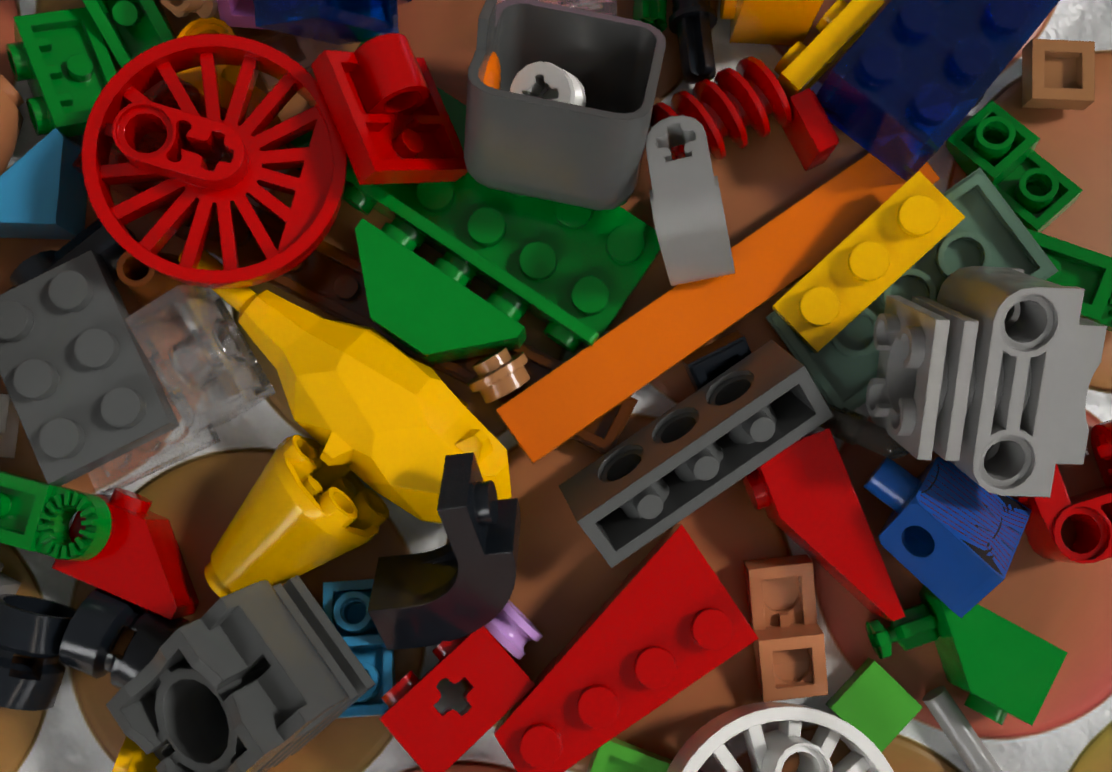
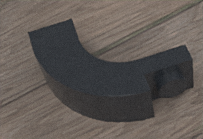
(460, 585)

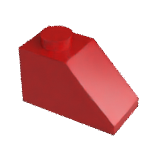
(138, 559)

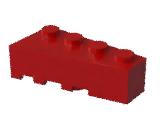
(631, 656)

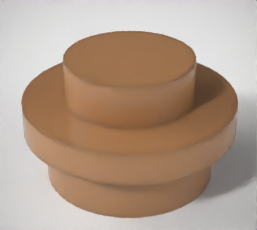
(499, 374)

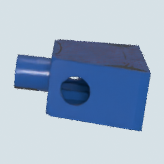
(948, 530)

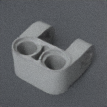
(687, 203)

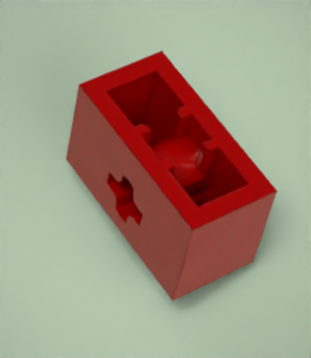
(442, 738)

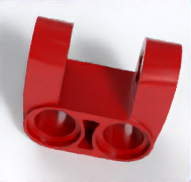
(1088, 511)

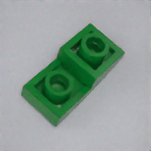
(1008, 158)

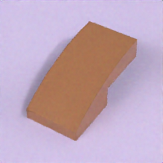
(784, 618)

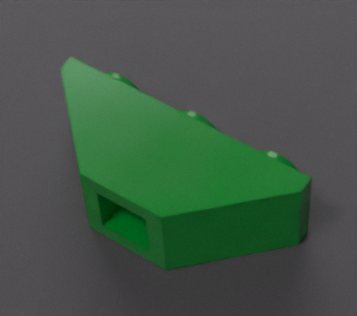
(428, 303)

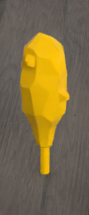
(367, 401)

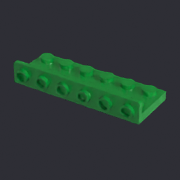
(538, 254)

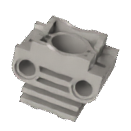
(988, 377)

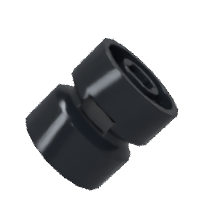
(35, 630)
(114, 637)

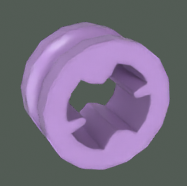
(513, 630)

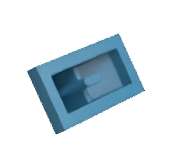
(44, 192)

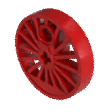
(126, 115)

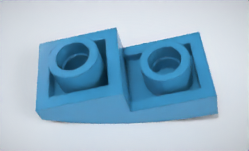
(347, 608)

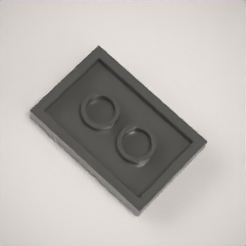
(78, 370)

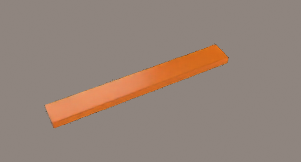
(697, 310)

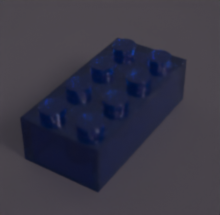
(923, 73)

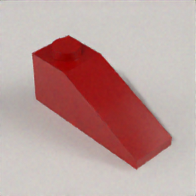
(817, 507)

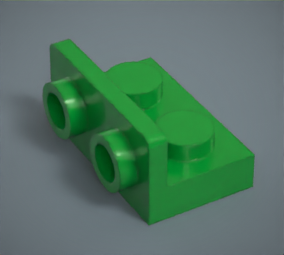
(64, 67)

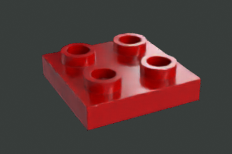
(389, 113)

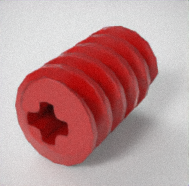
(730, 105)

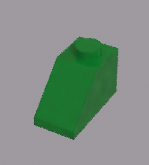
(994, 661)

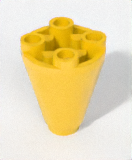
(294, 520)

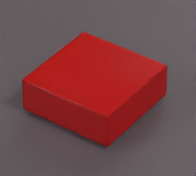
(810, 130)

